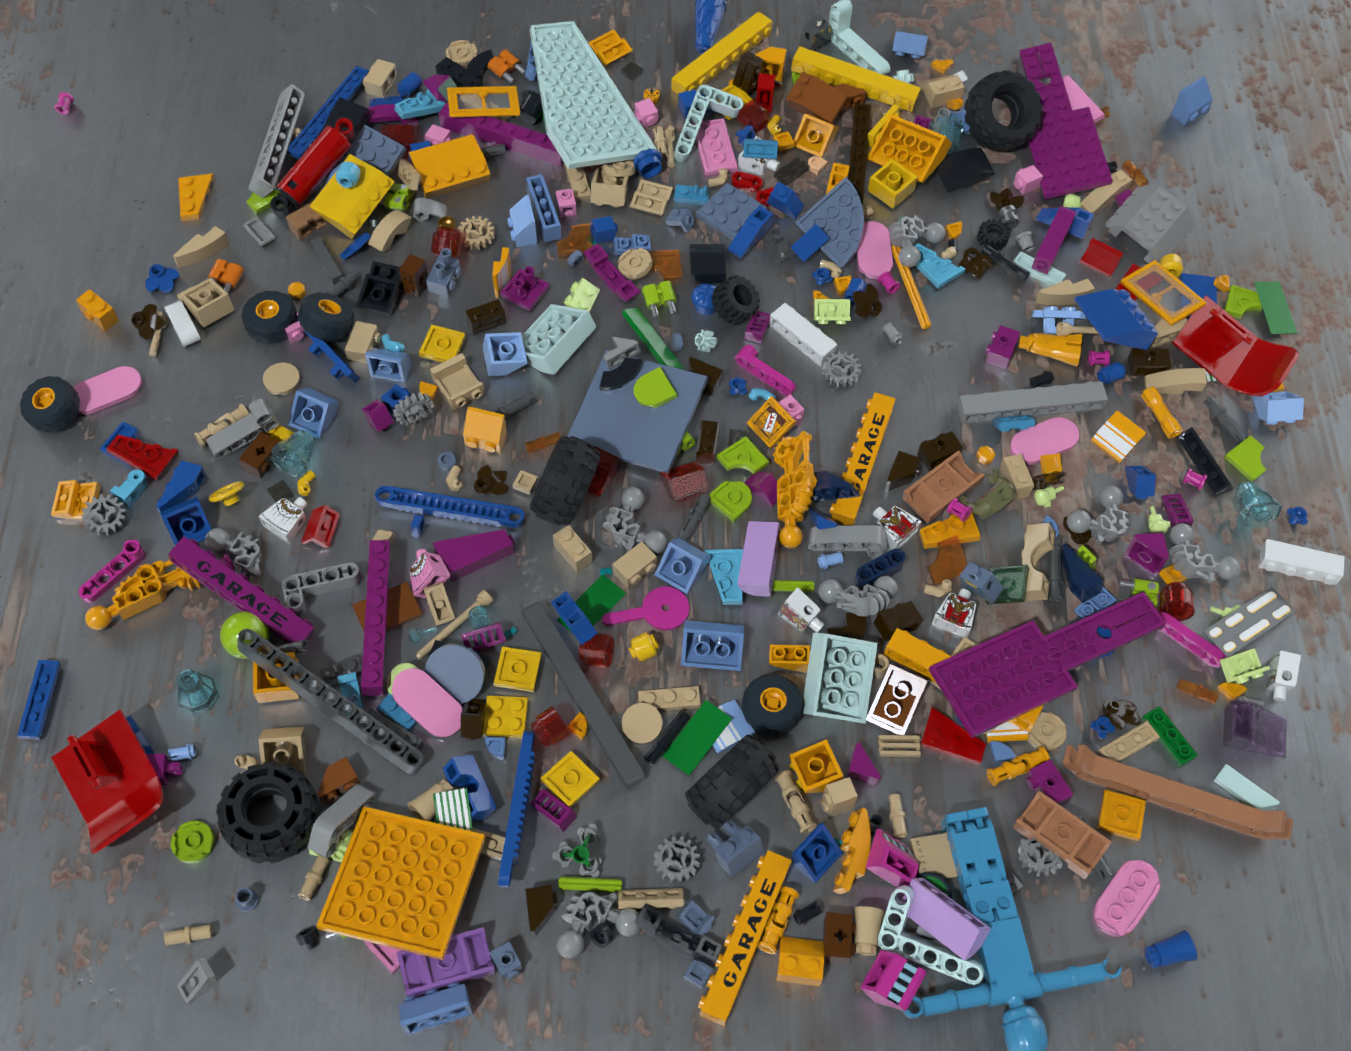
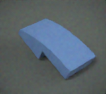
(636, 241)
(1095, 604)

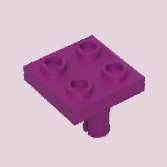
(525, 289)

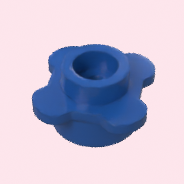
(822, 276)
(737, 382)
(1297, 511)
(1102, 721)

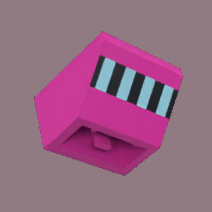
(892, 860)
(893, 980)

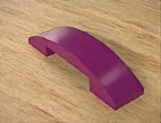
(387, 112)
(609, 274)

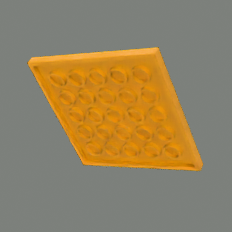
(402, 883)

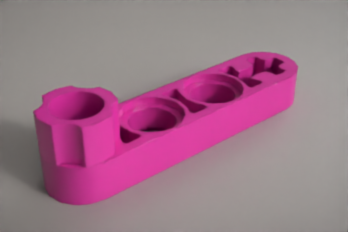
(747, 359)
(132, 551)
(1193, 642)

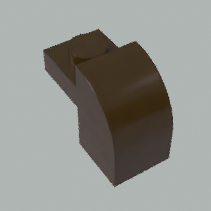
(853, 627)

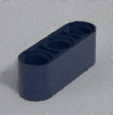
(885, 562)

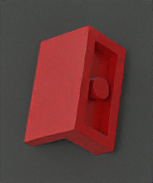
(1101, 257)
(321, 526)

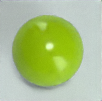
(235, 624)

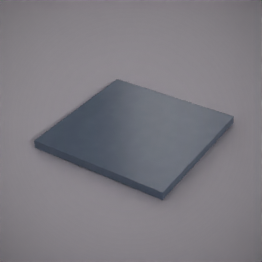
(634, 431)

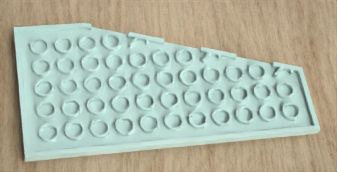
(581, 102)

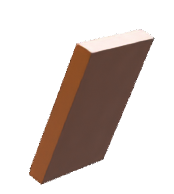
(401, 607)

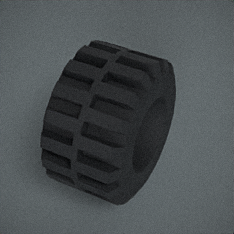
(735, 300)

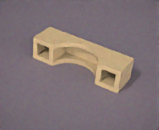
(1038, 541)

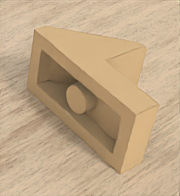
(438, 603)

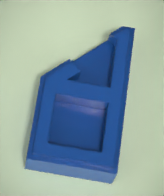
(355, 245)

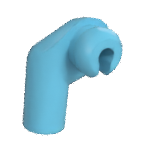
(392, 345)
(759, 392)

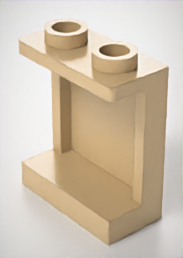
(457, 382)

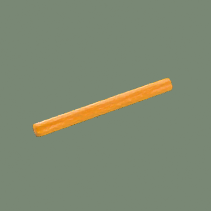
(912, 291)

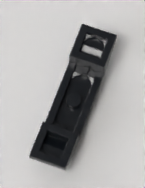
(676, 939)

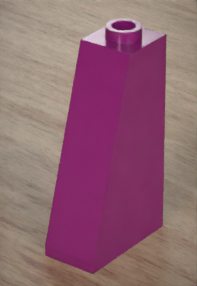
(1054, 240)
(473, 552)

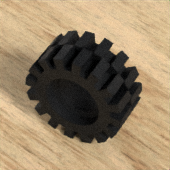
(993, 227)

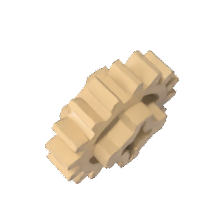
(476, 232)

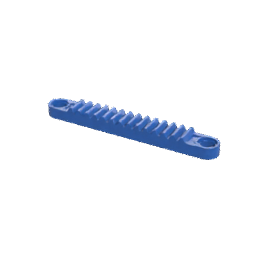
(450, 507)
(517, 810)

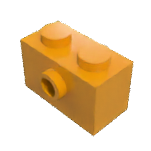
(97, 310)

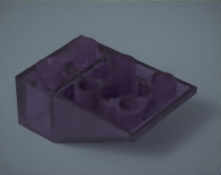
(1254, 729)

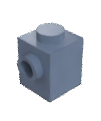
(506, 961)

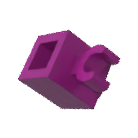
(377, 415)
(164, 767)

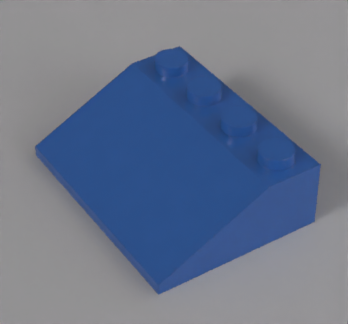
(1117, 318)

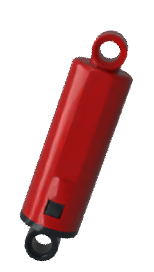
(312, 167)

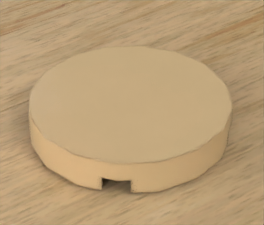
(461, 52)
(619, 168)
(635, 263)
(281, 378)
(642, 723)
(1048, 732)

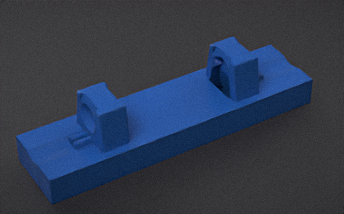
(340, 367)

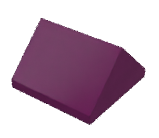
(1148, 552)

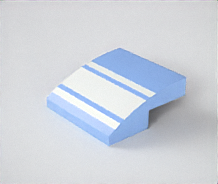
(734, 730)

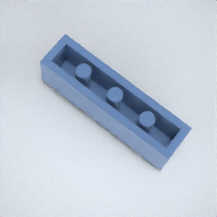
(543, 208)

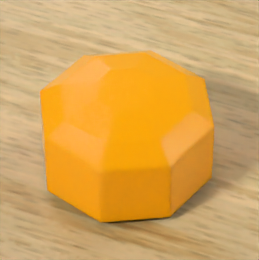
(296, 290)
(985, 455)

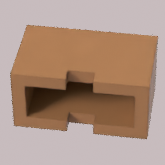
(304, 221)

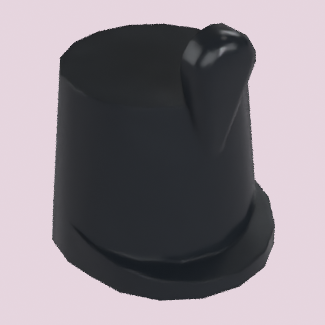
(530, 107)

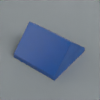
(816, 853)

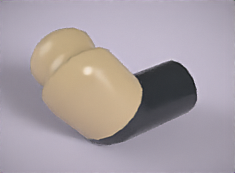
(952, 251)

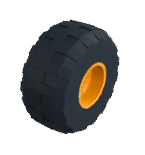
(268, 315)
(326, 316)
(50, 404)
(772, 705)

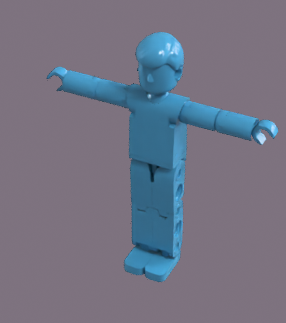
(1005, 951)

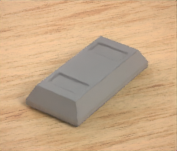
(259, 231)

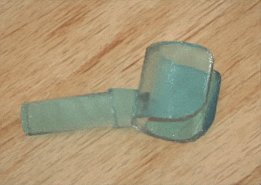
(416, 637)

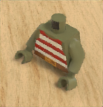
(994, 498)

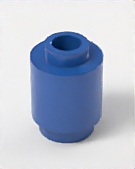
(855, 284)
(1111, 373)

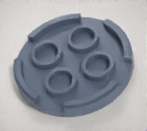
(457, 671)

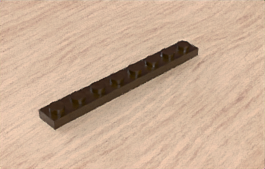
(859, 147)

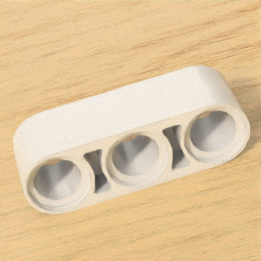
(182, 323)

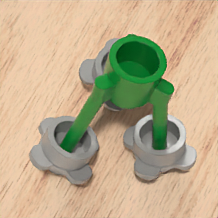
(580, 853)

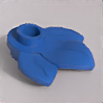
(161, 278)

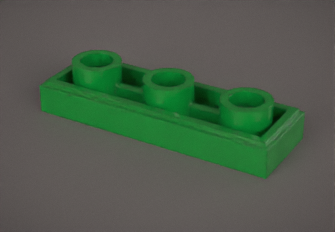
(1176, 745)

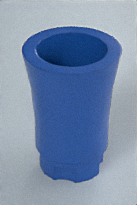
(1171, 950)

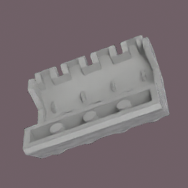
(1153, 220)

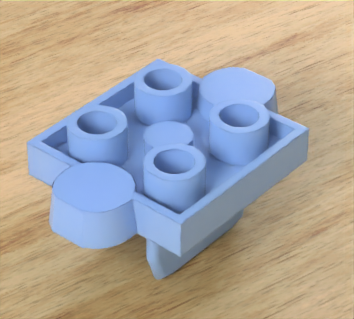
(1049, 315)

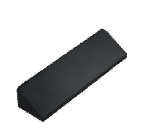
(1204, 461)

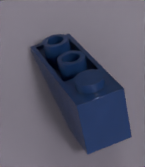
(831, 488)
(1080, 577)

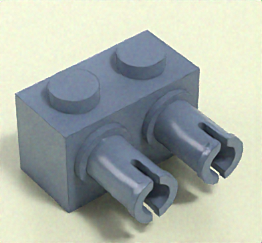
(444, 274)
(738, 850)

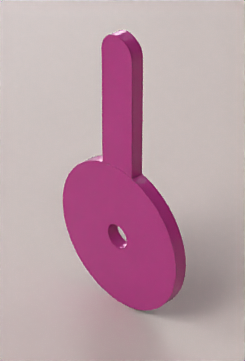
(652, 610)

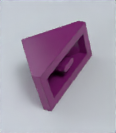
(433, 83)
(764, 486)
(862, 768)

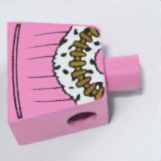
(427, 571)

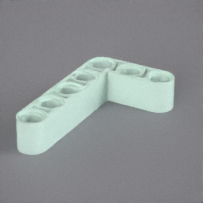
(850, 42)
(713, 94)
(921, 944)

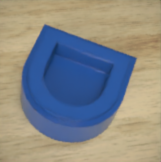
(417, 526)

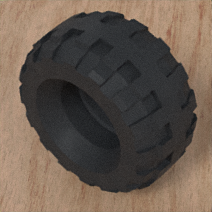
(1023, 106)
(565, 480)
(732, 781)
(286, 834)

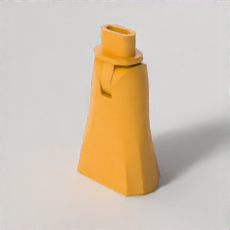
(1061, 348)

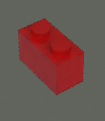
(765, 90)

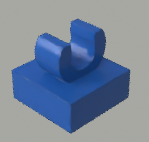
(747, 133)

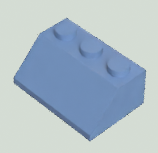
(712, 645)
(434, 1008)

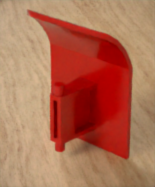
(1233, 352)
(109, 779)

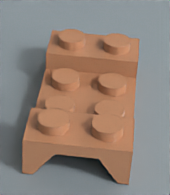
(940, 486)
(1062, 834)

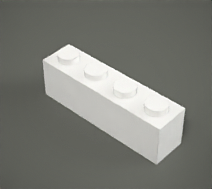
(802, 334)
(1301, 562)

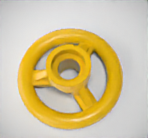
(227, 493)

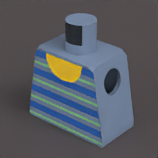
(976, 580)

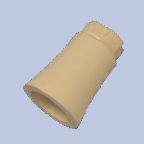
(423, 805)
(868, 927)

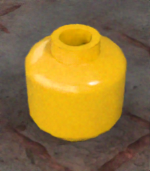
(1172, 263)
(644, 646)

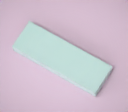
(1026, 262)
(1245, 789)

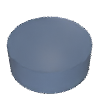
(575, 258)
(677, 342)
(447, 460)

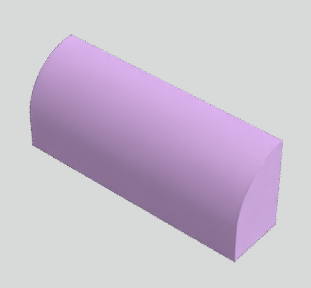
(759, 558)
(946, 919)

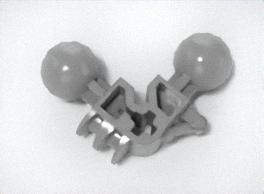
(909, 231)
(1108, 525)
(624, 529)
(244, 550)
(1191, 565)
(862, 603)
(571, 942)

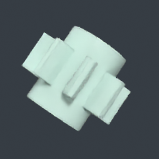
(904, 76)
(705, 340)

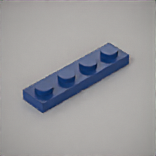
(39, 700)

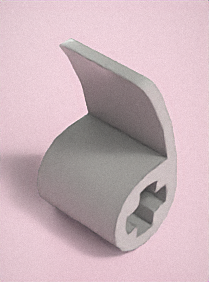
(424, 207)

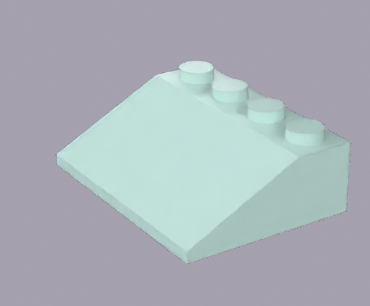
(556, 337)
(839, 677)

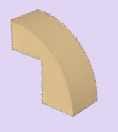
(384, 233)

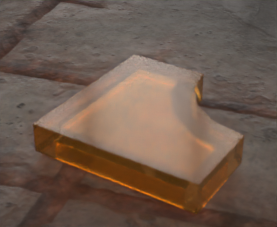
(577, 240)
(667, 264)
(949, 561)

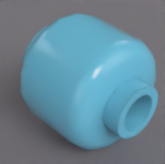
(348, 174)

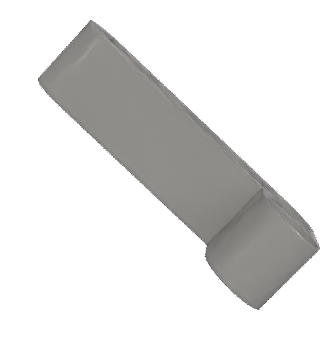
(244, 430)
(849, 538)
(321, 586)
(339, 818)

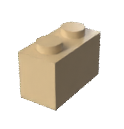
(380, 78)
(362, 339)
(1015, 470)
(572, 548)
(635, 565)
(839, 798)

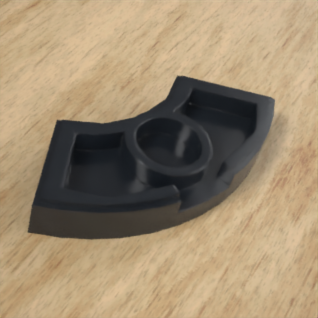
(479, 63)
(617, 377)

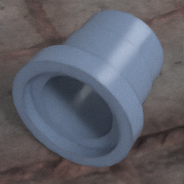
(250, 904)

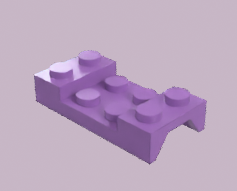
(465, 959)

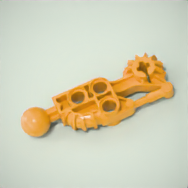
(794, 487)
(140, 588)

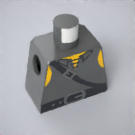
(815, 34)

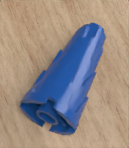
(708, 19)

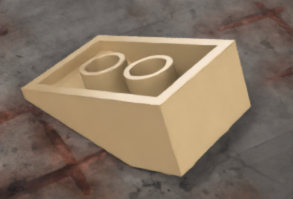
(608, 189)

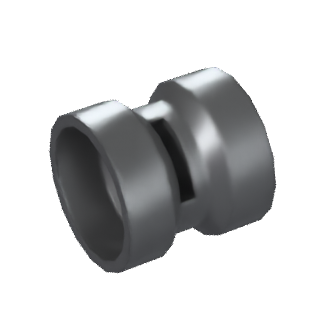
(1009, 216)

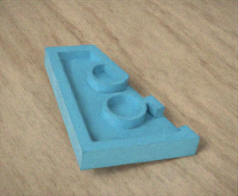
(421, 105)
(937, 269)
(725, 569)

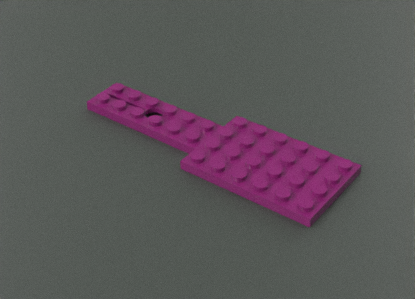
(1067, 141)
(1030, 669)

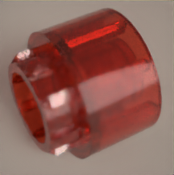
(754, 115)
(447, 238)
(1177, 601)
(598, 651)
(550, 727)

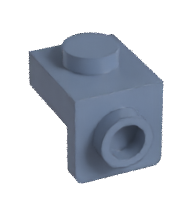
(681, 218)
(695, 918)

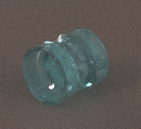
(482, 619)

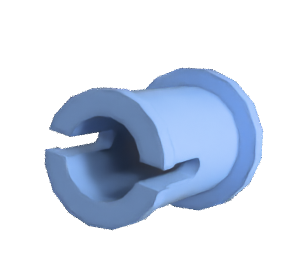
(825, 561)
(188, 751)

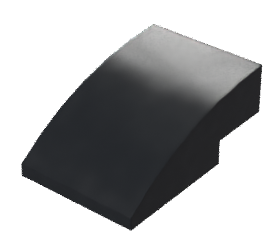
(355, 113)
(964, 169)
(707, 263)
(381, 288)

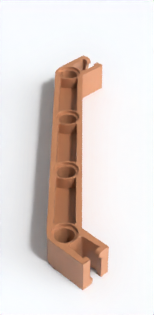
(1177, 796)

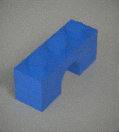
(574, 618)
(465, 773)

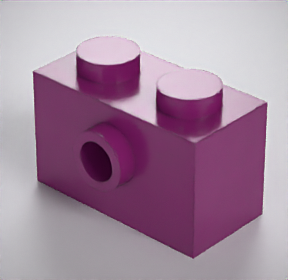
(1002, 347)
(1050, 782)

